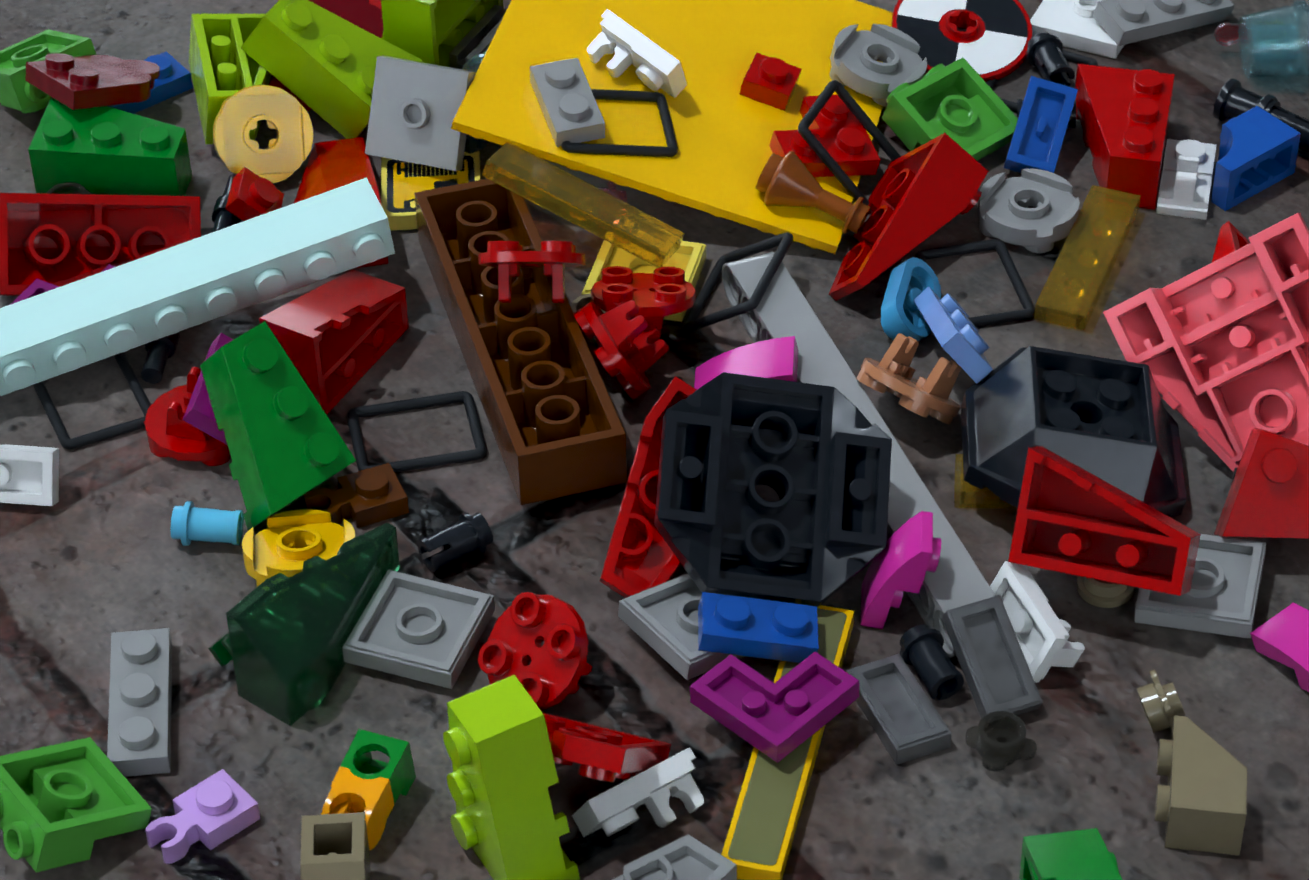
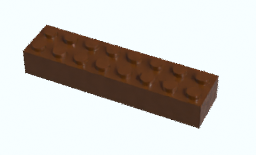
(524, 354)

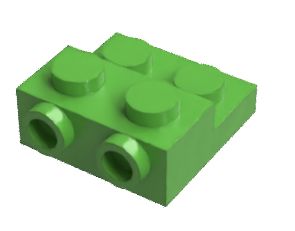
(14, 89)
(950, 102)
(64, 800)

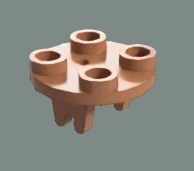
(920, 396)

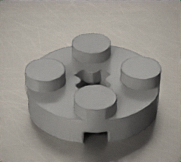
(856, 63)
(1006, 213)

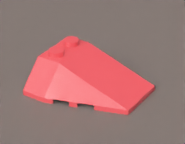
(1230, 341)

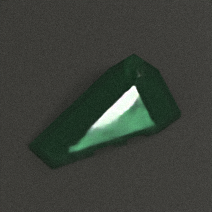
(294, 627)

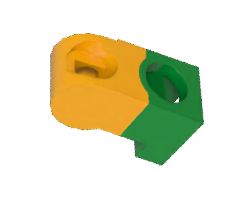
(371, 784)

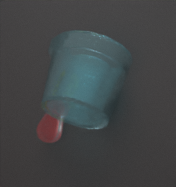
(1271, 41)

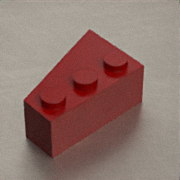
(1125, 126)
(340, 331)
(1268, 490)
(1096, 531)

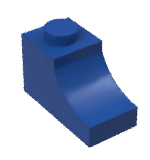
(1252, 156)

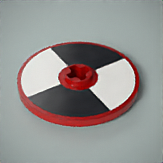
(993, 36)

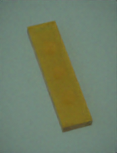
(583, 204)
(1087, 258)

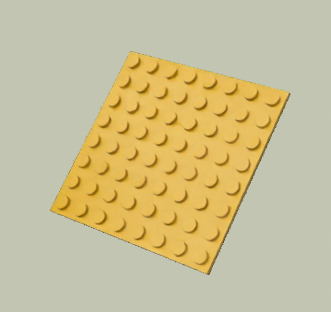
(717, 130)

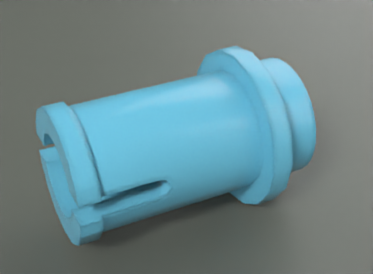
(206, 524)

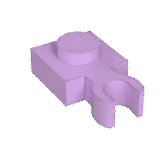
(206, 813)

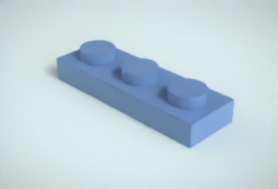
(955, 332)

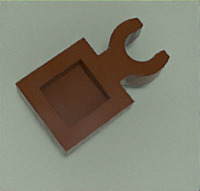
(363, 496)

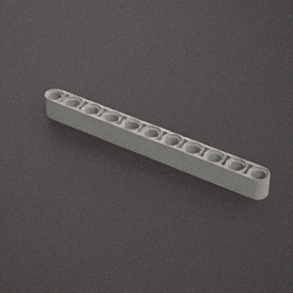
(787, 313)

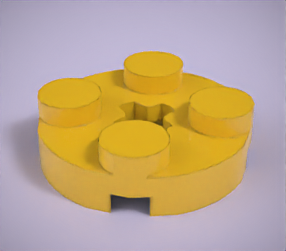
(281, 112)
(291, 541)

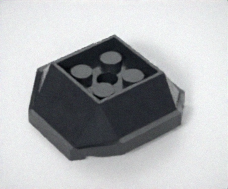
(1081, 408)
(802, 444)

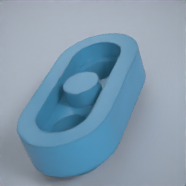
(898, 309)

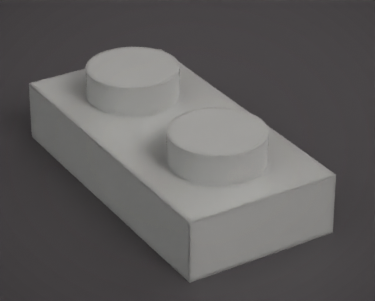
(567, 101)

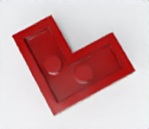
(838, 133)

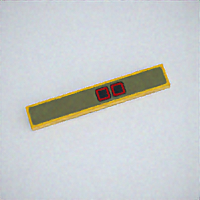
(775, 791)

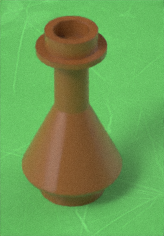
(790, 183)

